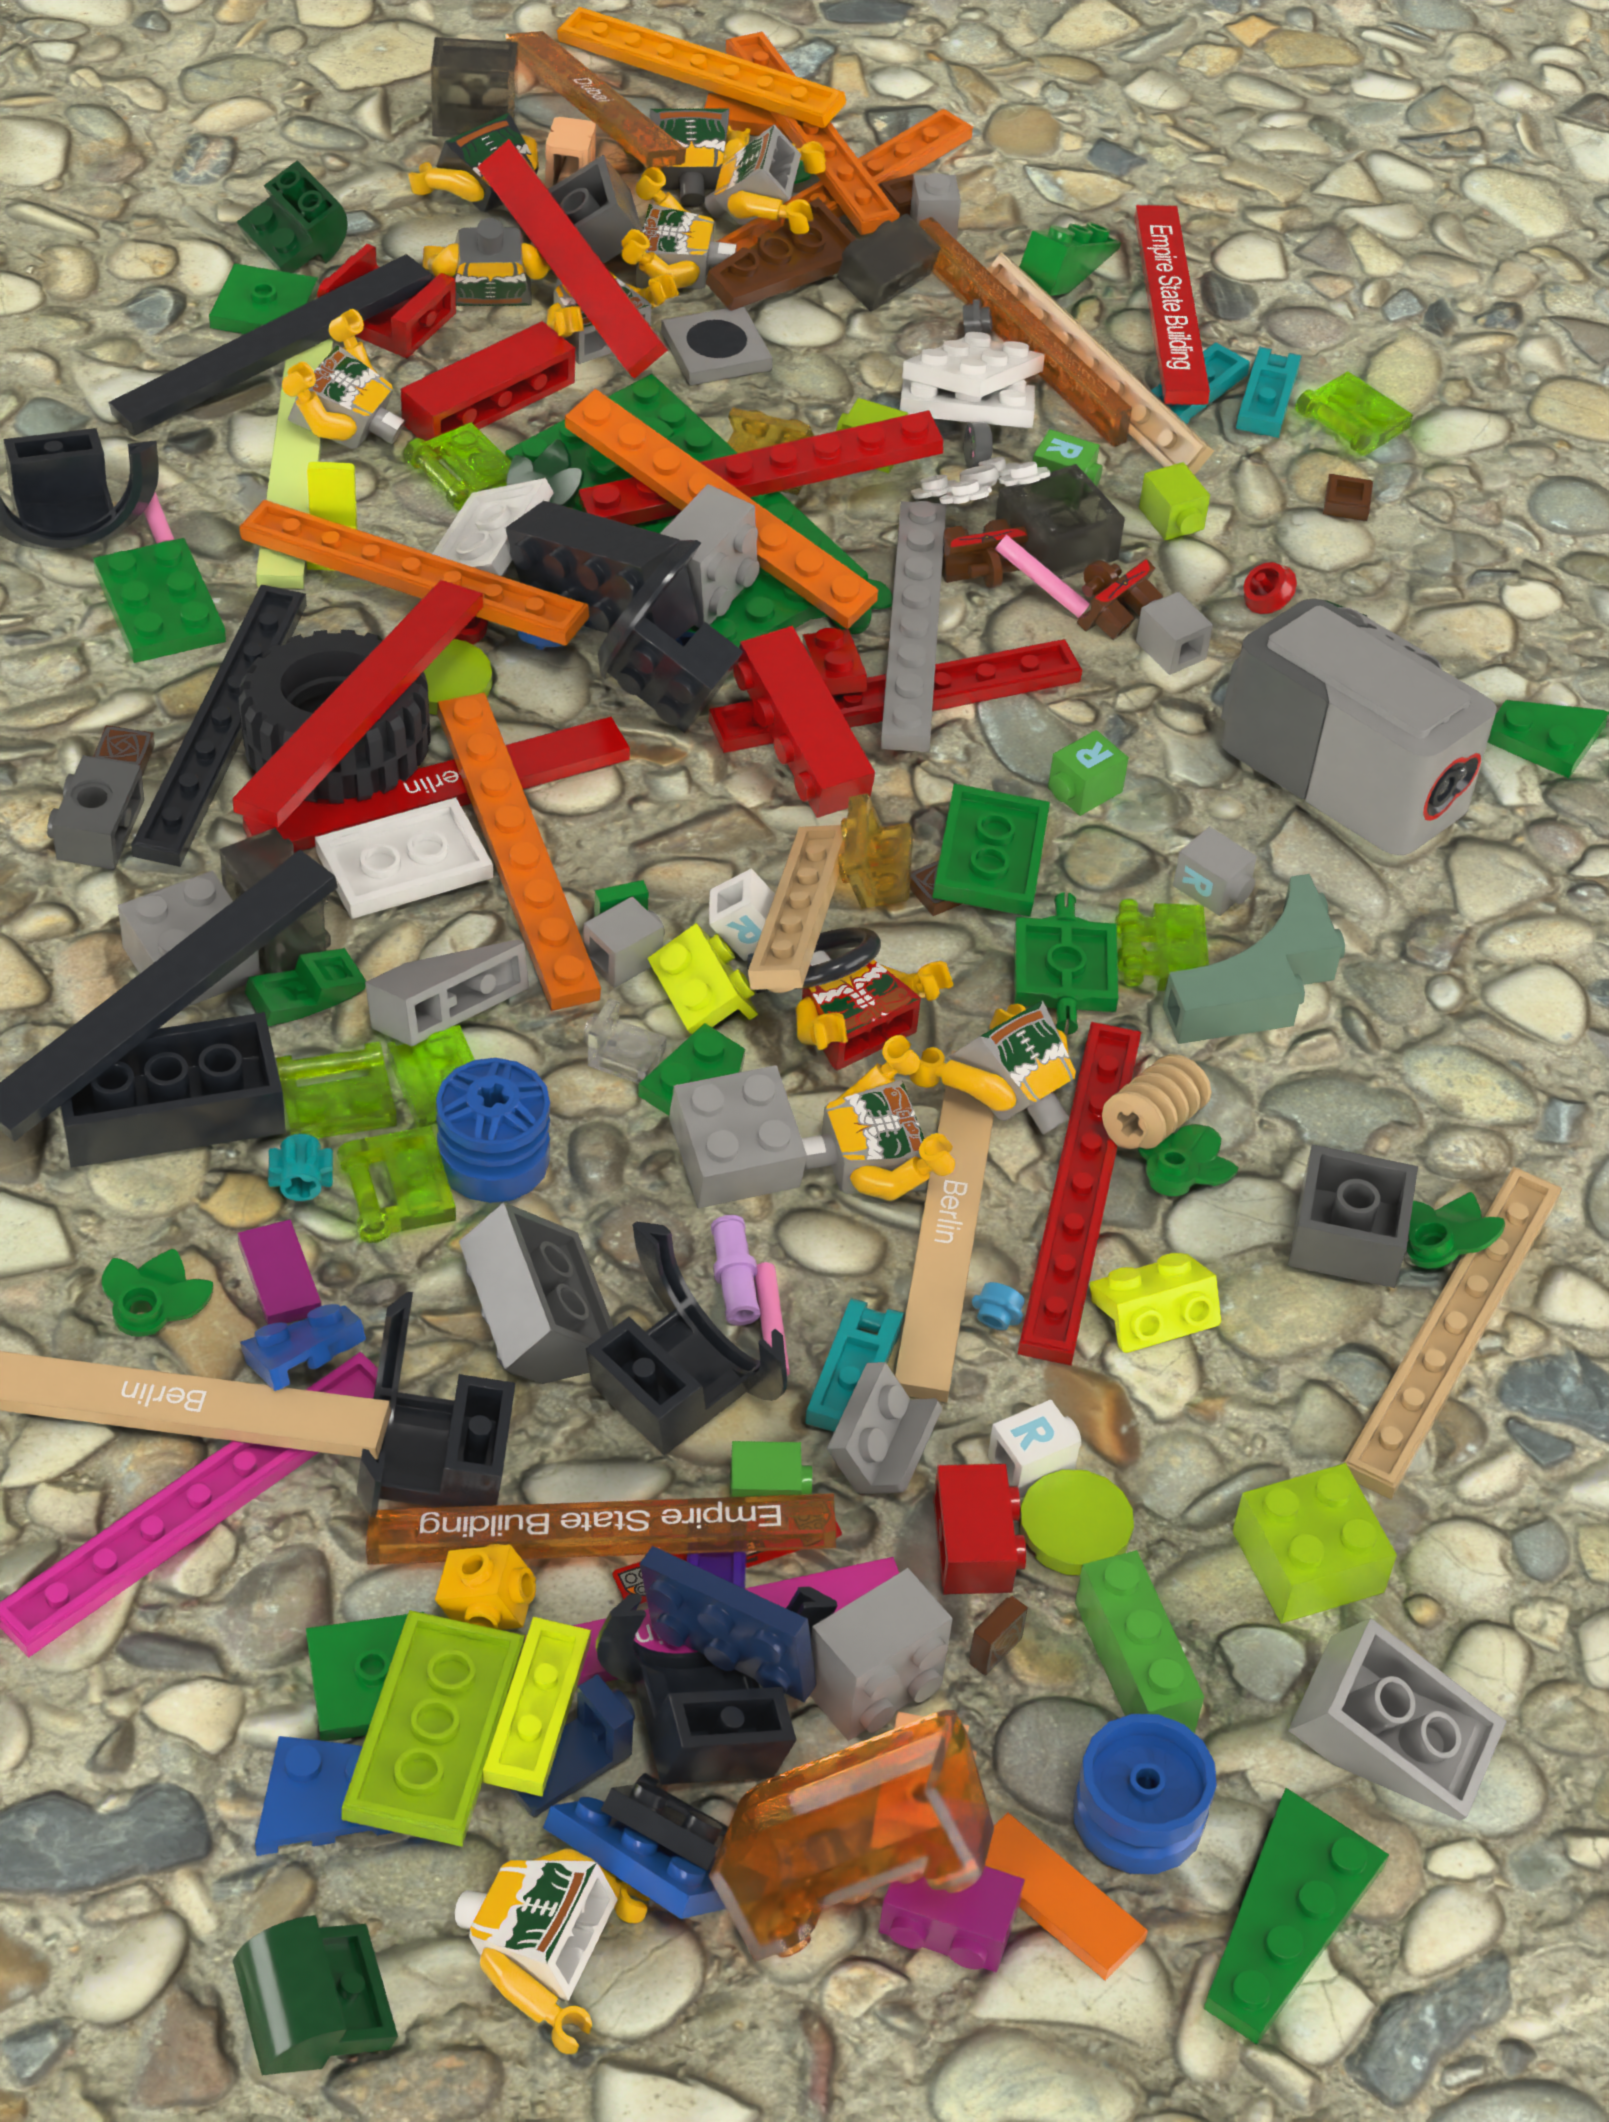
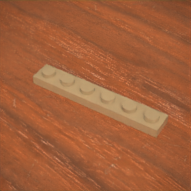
(797, 910)

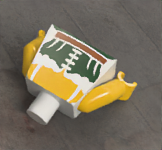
(541, 1931)

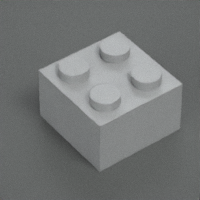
(726, 553)
(168, 916)
(737, 1136)
(879, 1654)

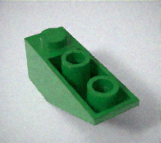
(1066, 256)

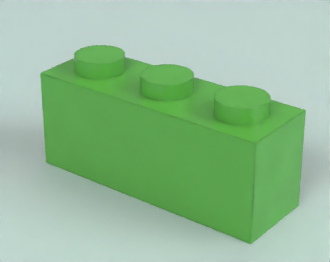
(1137, 1640)

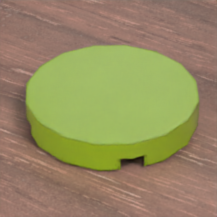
(458, 673)
(1075, 1520)

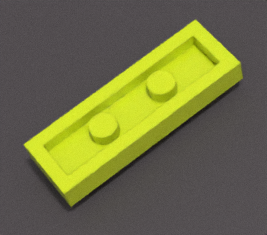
(537, 1706)

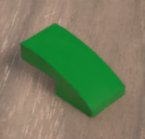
(315, 985)

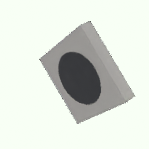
(716, 345)

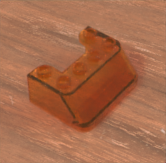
(850, 1825)

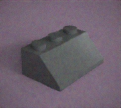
(535, 1293)

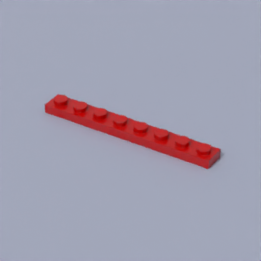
(782, 466)

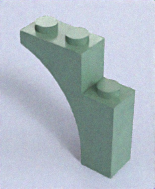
(1264, 982)

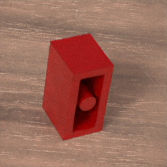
(977, 1529)

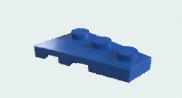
(308, 1794)
(634, 1858)

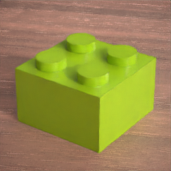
(1313, 1543)

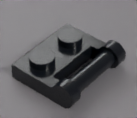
(667, 1820)

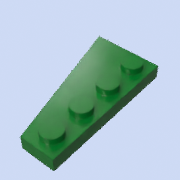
(1294, 1907)

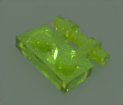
(1177, 938)

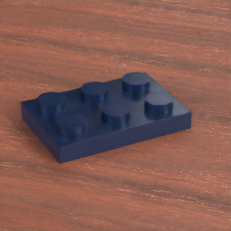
(728, 1624)

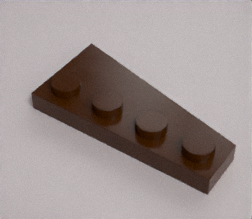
(782, 260)

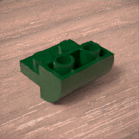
(296, 221)
(312, 1995)

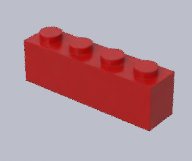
(489, 383)
(803, 721)

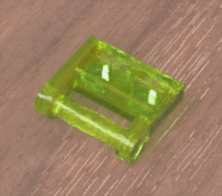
(1355, 412)
(467, 455)
(337, 1105)
(415, 1180)

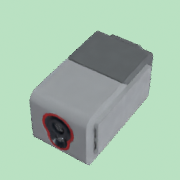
(1357, 724)

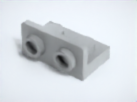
(882, 1433)

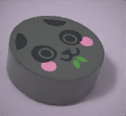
(977, 444)

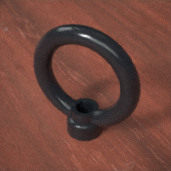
(865, 945)

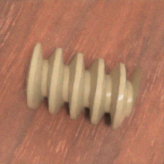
(1156, 1102)

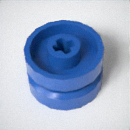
(1144, 1793)

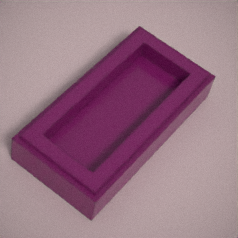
(279, 1272)

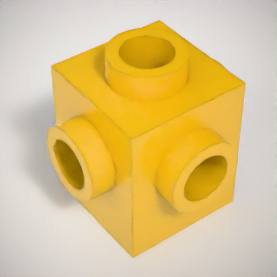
(486, 1587)

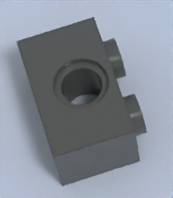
(97, 812)

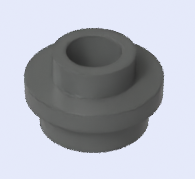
(977, 318)

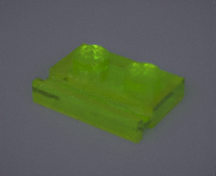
(425, 1066)

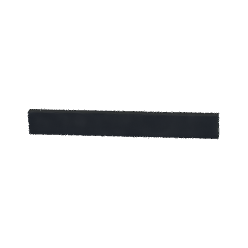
(266, 345)
(214, 732)
(160, 992)

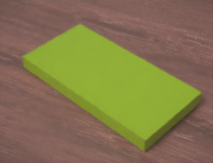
(433, 1728)

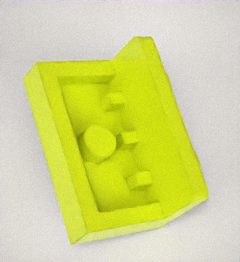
(700, 979)
(1158, 1300)

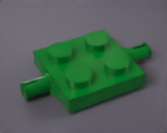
(1066, 963)

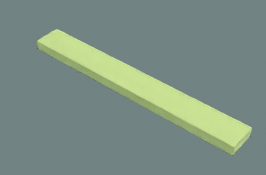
(288, 477)

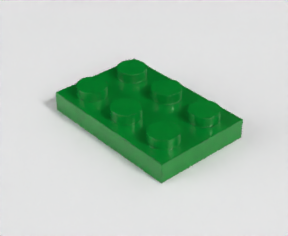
(159, 600)
(991, 850)

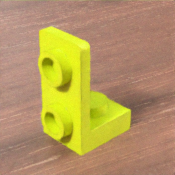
(332, 495)

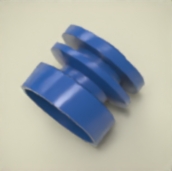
(493, 1129)

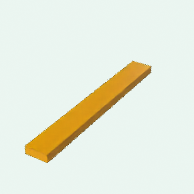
(702, 67)

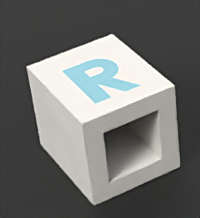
(740, 911)
(1034, 1444)

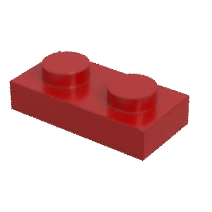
(836, 660)

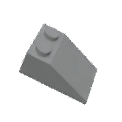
(1397, 1720)

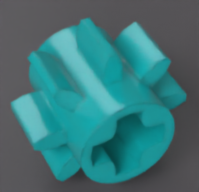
(300, 1167)

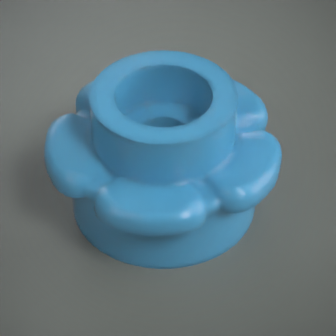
(999, 1306)

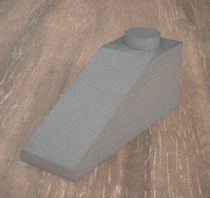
(444, 990)

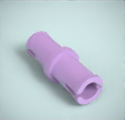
(735, 1270)

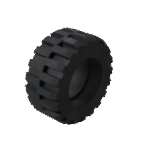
(298, 679)

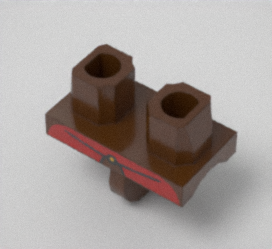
(975, 554)
(1112, 592)

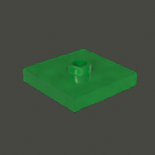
(259, 296)
(350, 1671)

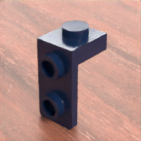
(588, 1744)

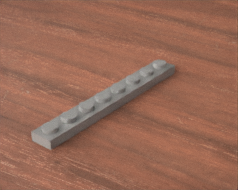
(914, 627)

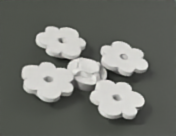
(977, 481)

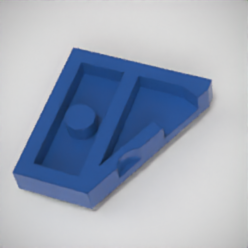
(314, 1340)

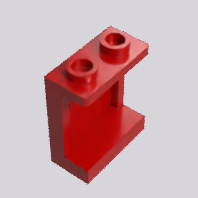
(407, 324)

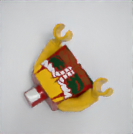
(865, 1008)

